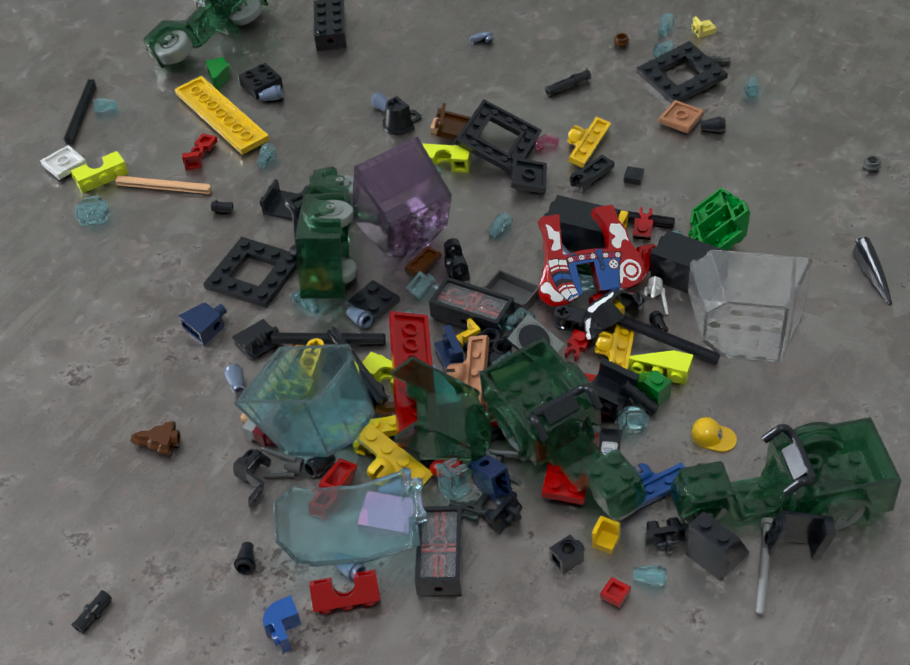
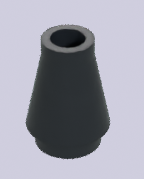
(714, 124)
(317, 465)
(245, 559)

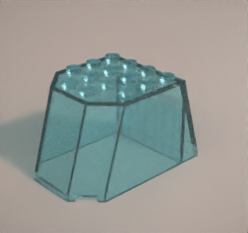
(309, 399)

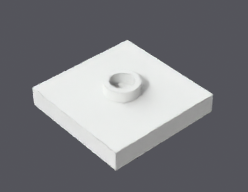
(63, 162)

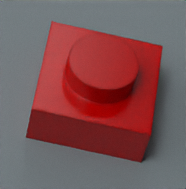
(191, 160)
(615, 592)

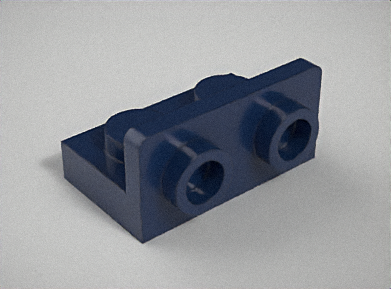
(449, 348)

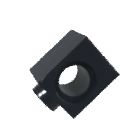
(563, 561)

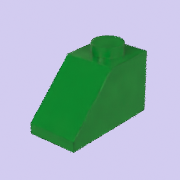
(218, 71)
(655, 385)

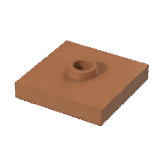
(681, 116)

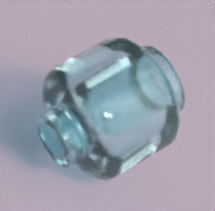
(633, 419)

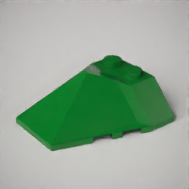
(720, 220)

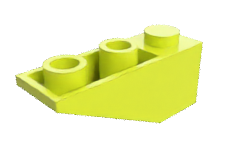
(671, 364)

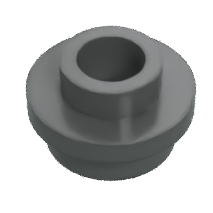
(872, 163)

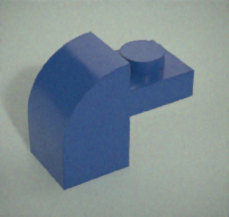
(278, 619)

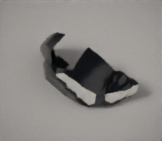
(604, 313)

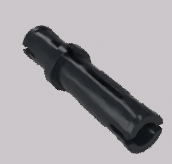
(573, 80)

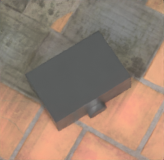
(522, 291)

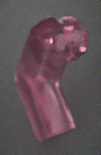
(544, 140)

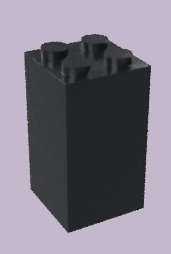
(577, 226)
(673, 257)

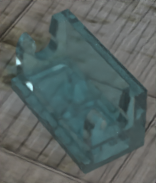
(453, 481)

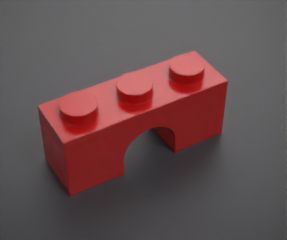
(326, 597)

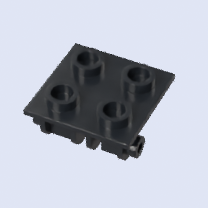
(256, 338)

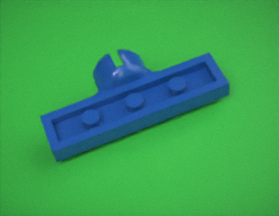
(657, 484)

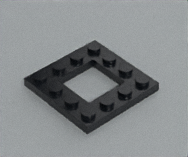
(710, 72)
(487, 111)
(222, 278)

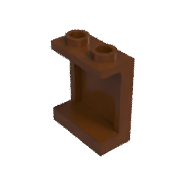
(449, 123)

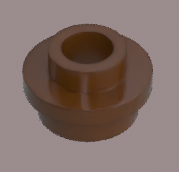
(621, 39)

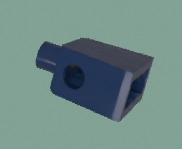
(203, 322)
(491, 477)

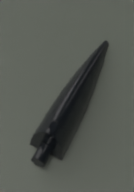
(869, 262)

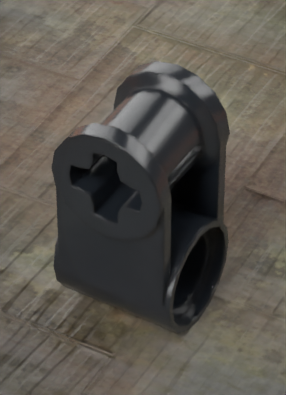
(571, 320)

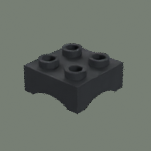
(259, 79)

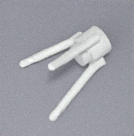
(654, 288)

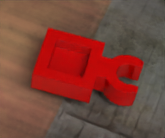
(204, 143)
(643, 226)
(577, 343)

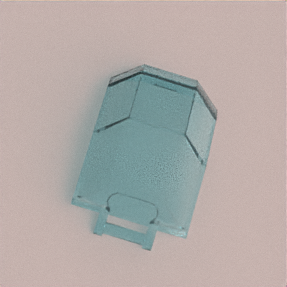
(350, 521)

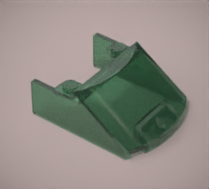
(448, 414)

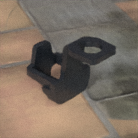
(241, 471)

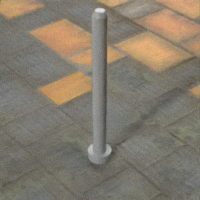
(765, 524)

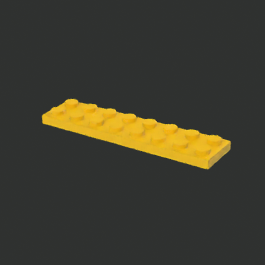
(222, 115)

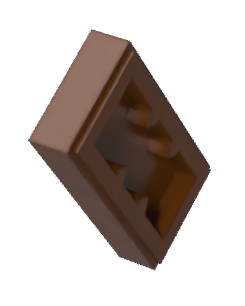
(423, 261)

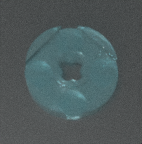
(87, 217)

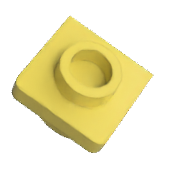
(703, 28)

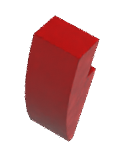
(340, 474)

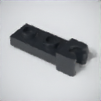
(591, 172)

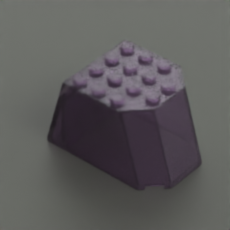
(400, 199)

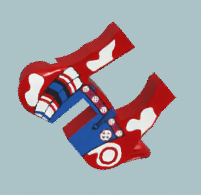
(610, 267)

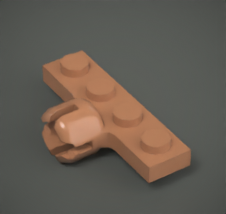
(475, 362)

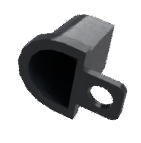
(398, 117)

